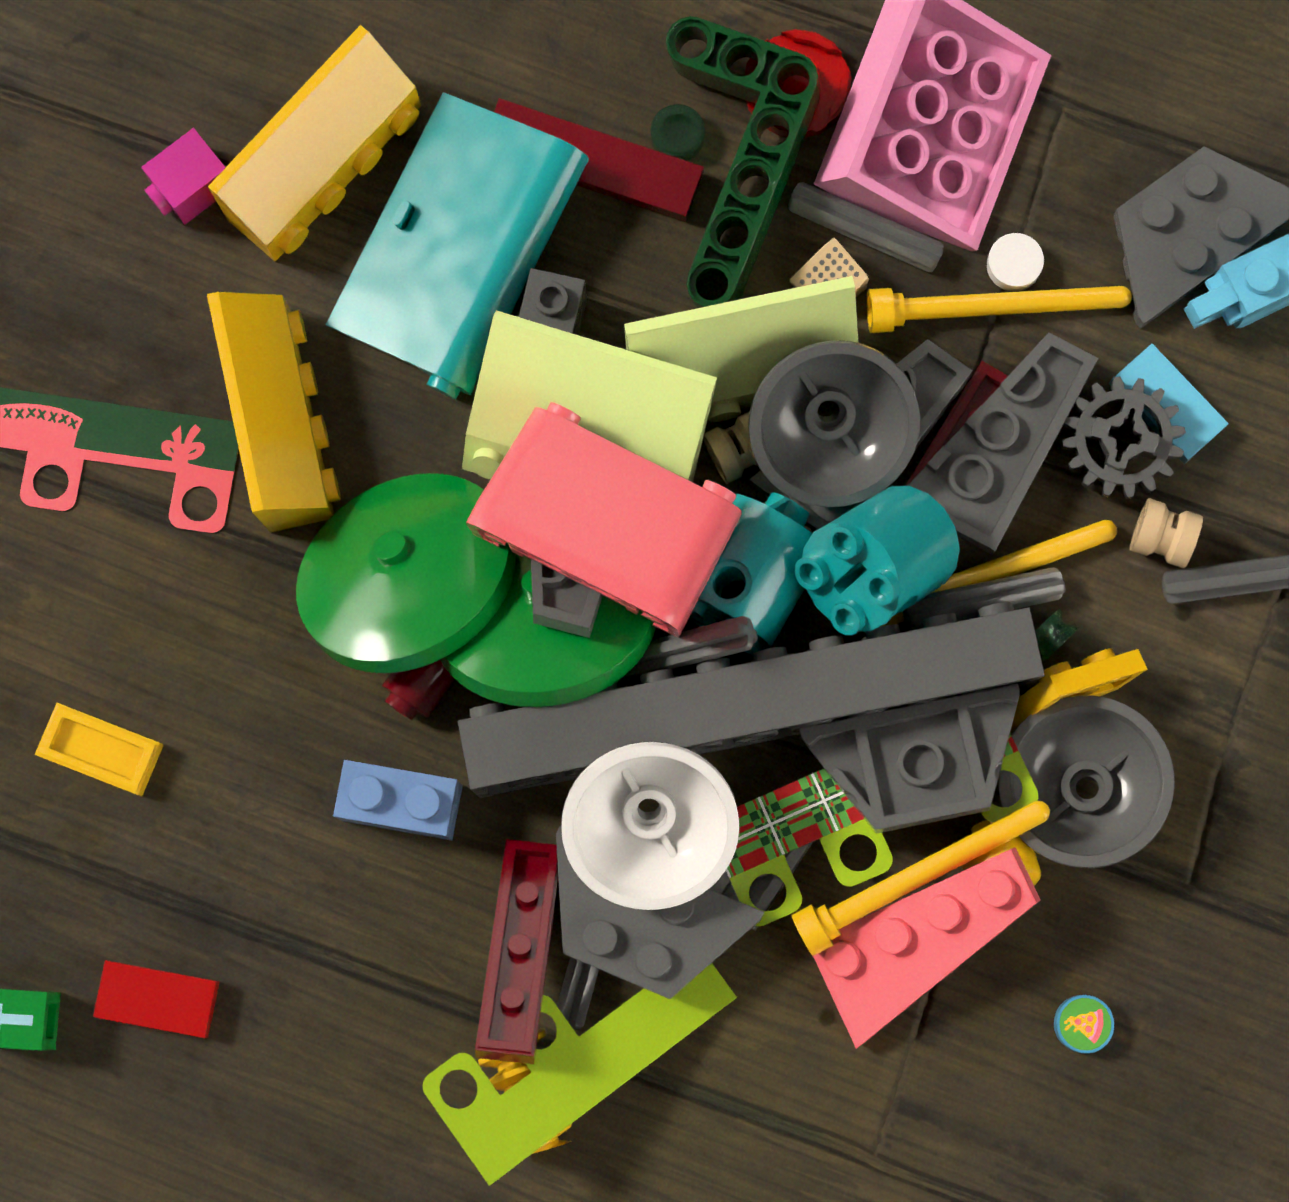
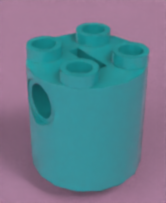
(879, 558)
(761, 566)

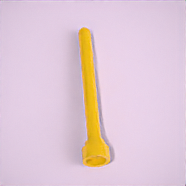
(892, 309)
(1030, 557)
(822, 924)

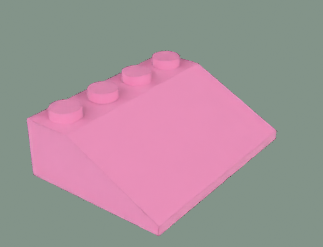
(933, 118)

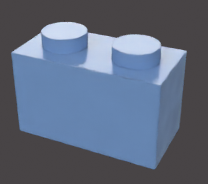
(398, 800)

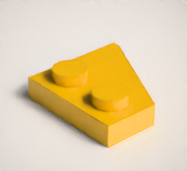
(1096, 677)

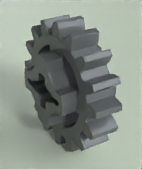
(1148, 443)

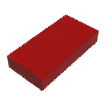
(156, 999)

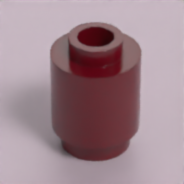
(417, 689)

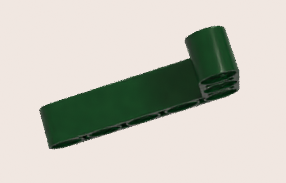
(752, 157)

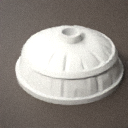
(656, 855)

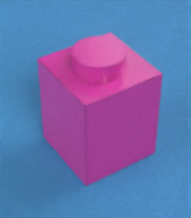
(182, 177)

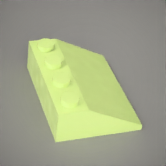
(747, 337)
(616, 392)

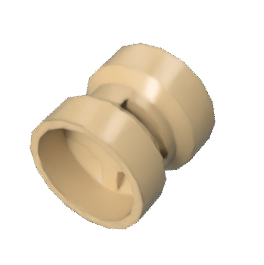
(724, 452)
(1166, 533)

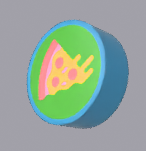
(1084, 1024)

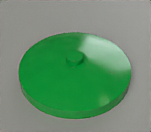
(402, 575)
(544, 666)

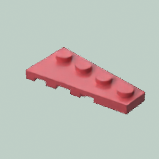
(915, 943)

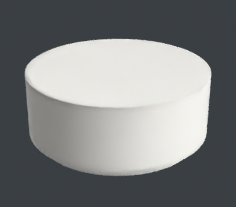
(1015, 262)

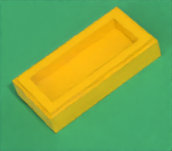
(99, 749)

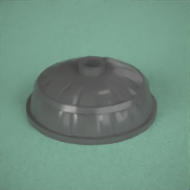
(839, 455)
(1100, 743)

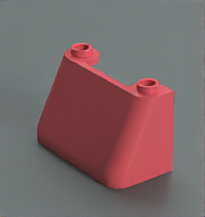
(606, 517)

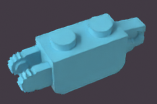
(1245, 288)

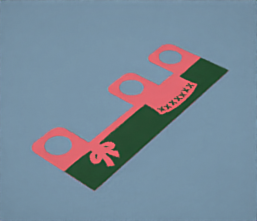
(75, 430)

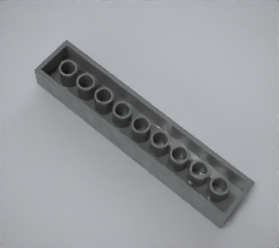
(754, 700)

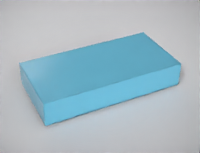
(1194, 412)

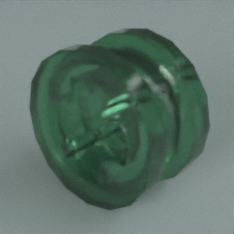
(1053, 634)

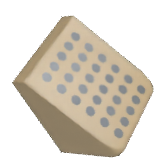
(830, 264)

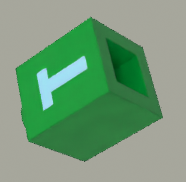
(29, 1019)

